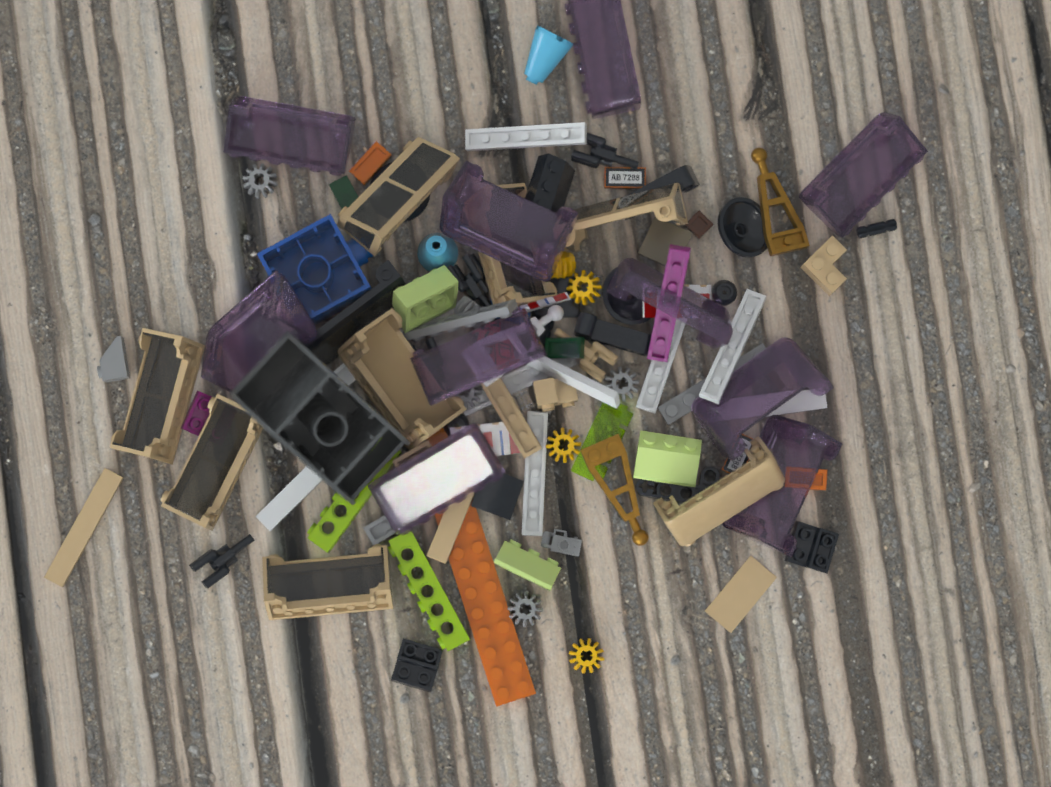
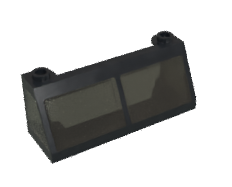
(357, 315)

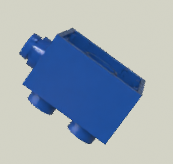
(320, 267)

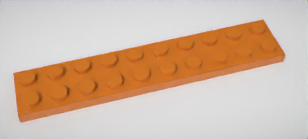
(488, 612)

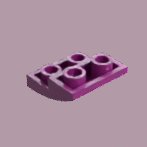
(197, 414)

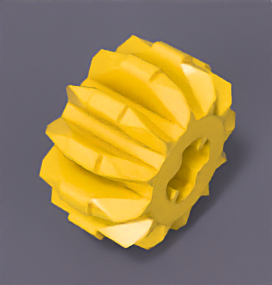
(566, 266)
(581, 295)
(556, 443)
(586, 648)

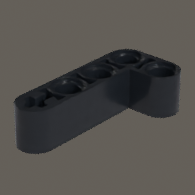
(682, 175)
(611, 334)
(675, 489)

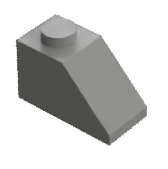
(114, 362)

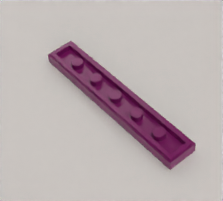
(663, 323)

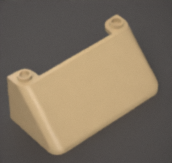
(383, 368)
(724, 497)

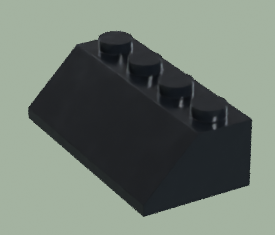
(550, 182)

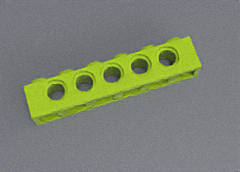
(328, 541)
(459, 634)

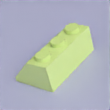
(425, 297)
(667, 458)
(527, 564)

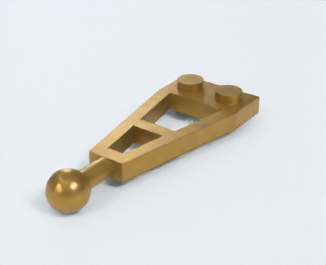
(786, 240)
(603, 452)

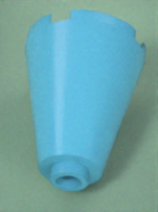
(545, 54)
(435, 258)

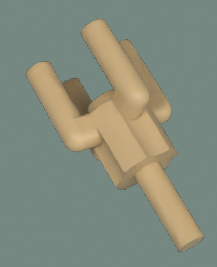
(591, 354)

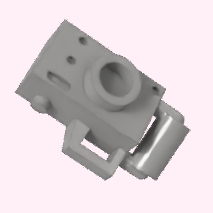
(561, 544)

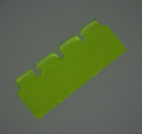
(604, 426)

